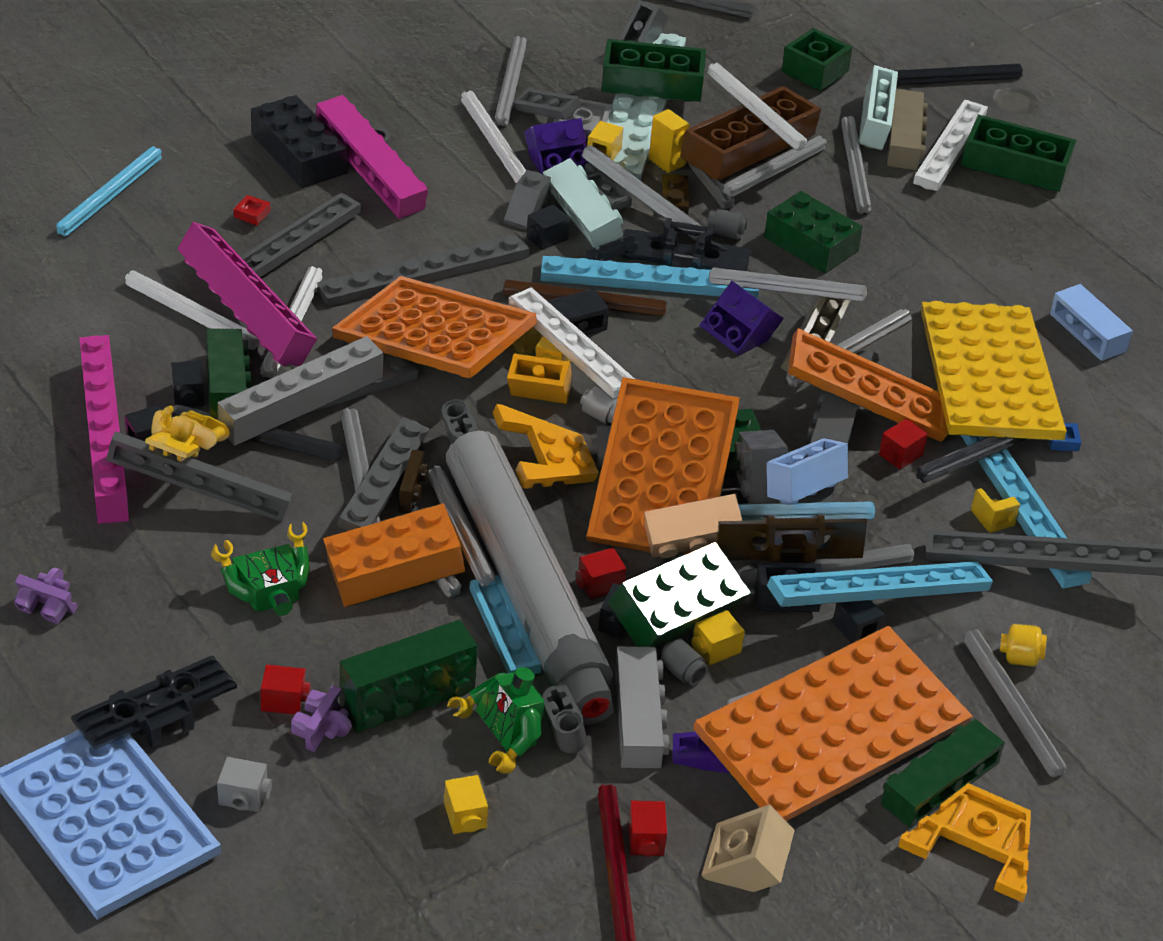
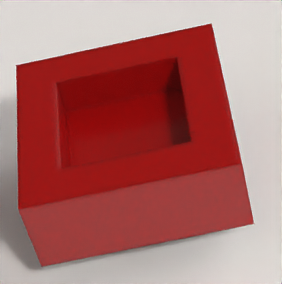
(252, 210)

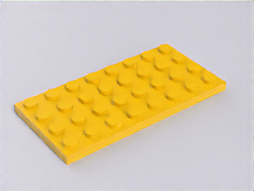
(991, 371)

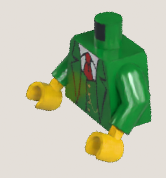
(267, 576)
(510, 711)

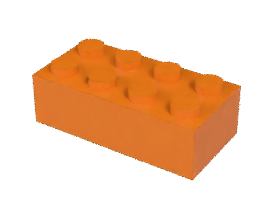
(394, 554)

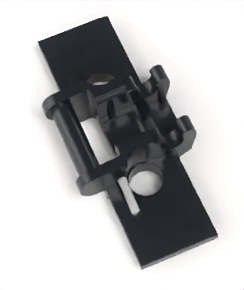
(685, 255)
(154, 704)

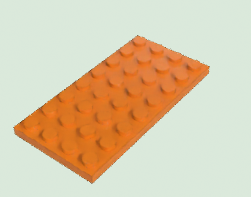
(832, 723)

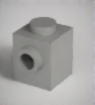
(243, 784)

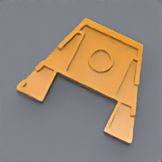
(559, 451)
(984, 825)

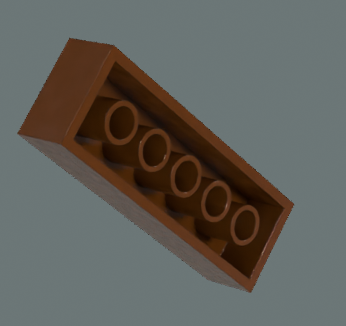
(741, 139)

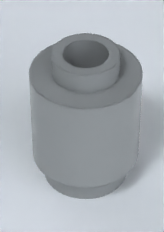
(598, 404)

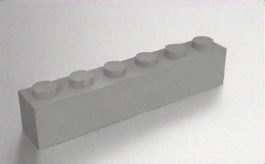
(301, 390)

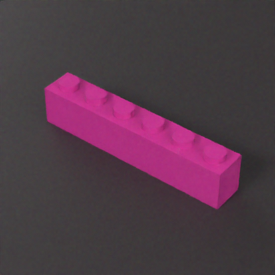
(374, 158)

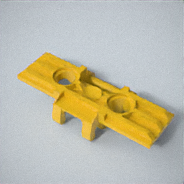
(185, 433)

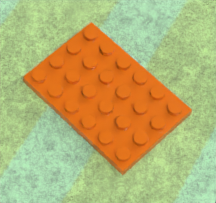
(436, 326)
(660, 453)

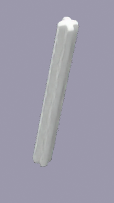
(757, 106)
(493, 135)
(186, 306)
(299, 307)

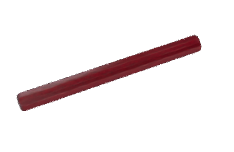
(616, 864)

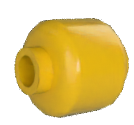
(1024, 645)

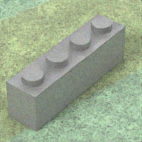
(639, 707)

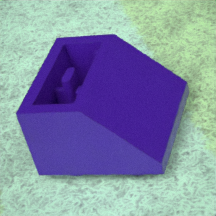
(555, 143)
(740, 320)

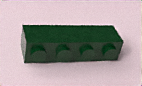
(226, 365)
(941, 772)

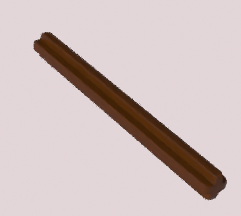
(613, 301)

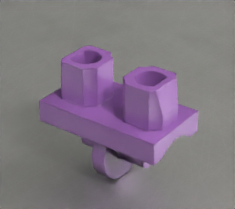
(47, 589)
(326, 720)

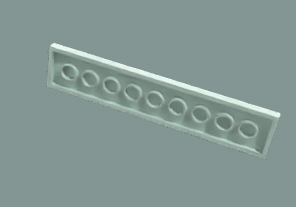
(636, 117)

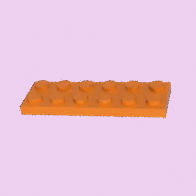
(866, 383)

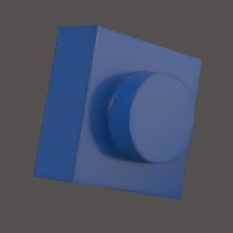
(1072, 439)

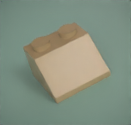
(749, 850)

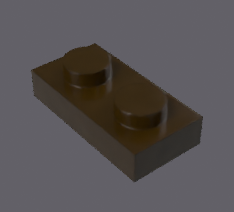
(675, 190)
(410, 488)

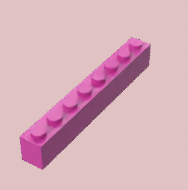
(247, 295)
(102, 424)

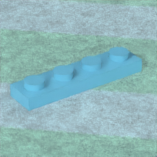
(504, 626)

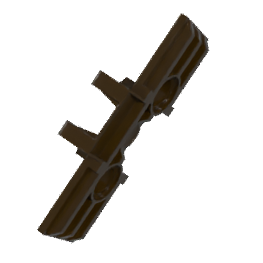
(792, 546)

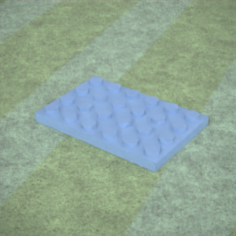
(106, 819)

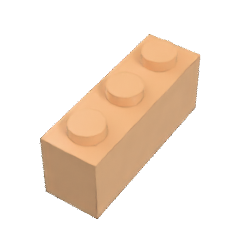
(688, 525)

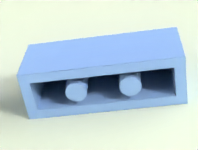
(1091, 322)
(807, 470)

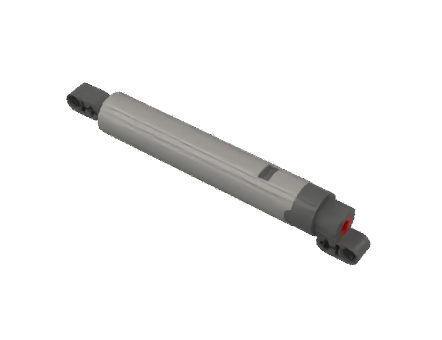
(532, 580)

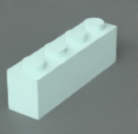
(878, 108)
(584, 203)

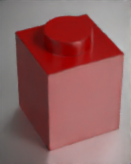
(903, 444)
(599, 572)
(284, 689)
(647, 828)

